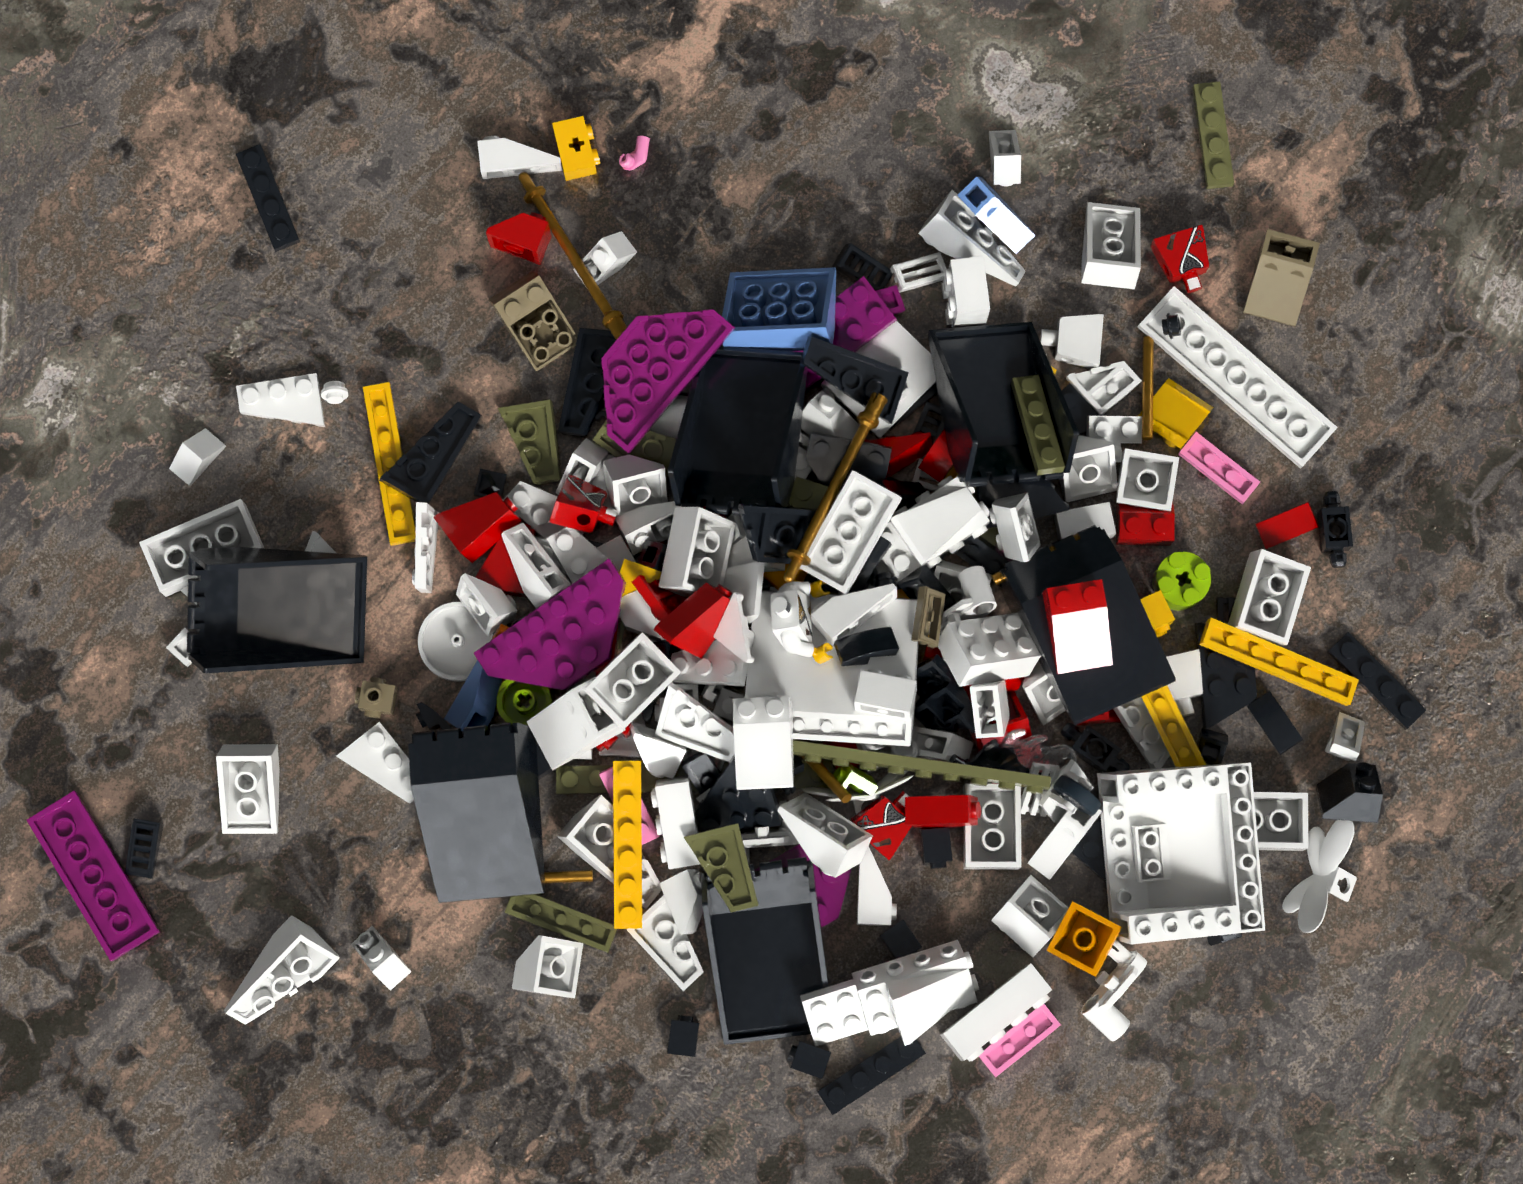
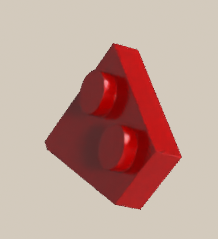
(660, 600)

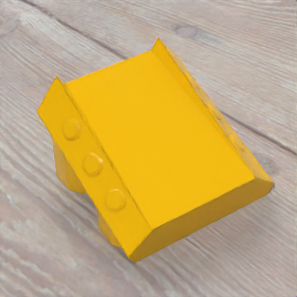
(1177, 413)

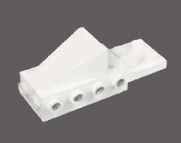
(932, 528)
(898, 993)

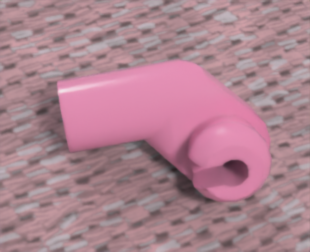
(638, 156)

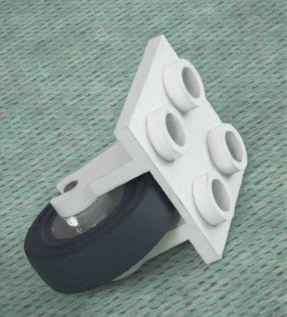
(1069, 793)

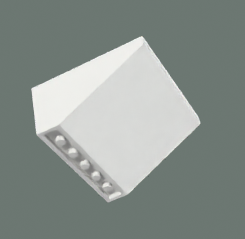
(826, 692)
(1181, 852)

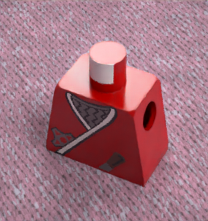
(1183, 256)
(581, 506)
(885, 822)

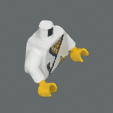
(793, 619)

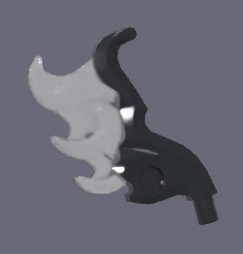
(1017, 753)

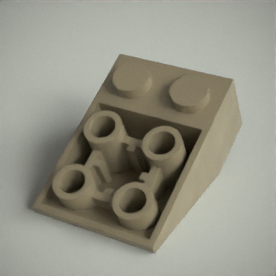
(1281, 277)
(534, 320)

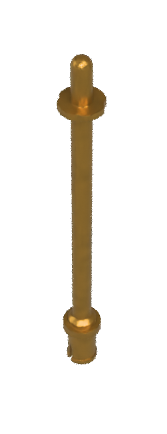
(612, 318)
(868, 420)

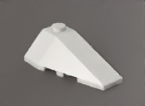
(959, 234)
(592, 839)
(285, 963)

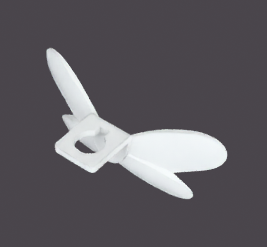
(885, 784)
(1324, 857)

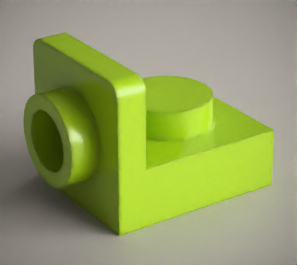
(855, 779)

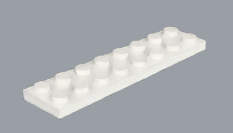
(1239, 379)

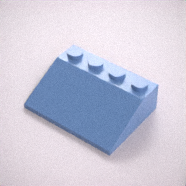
(780, 308)

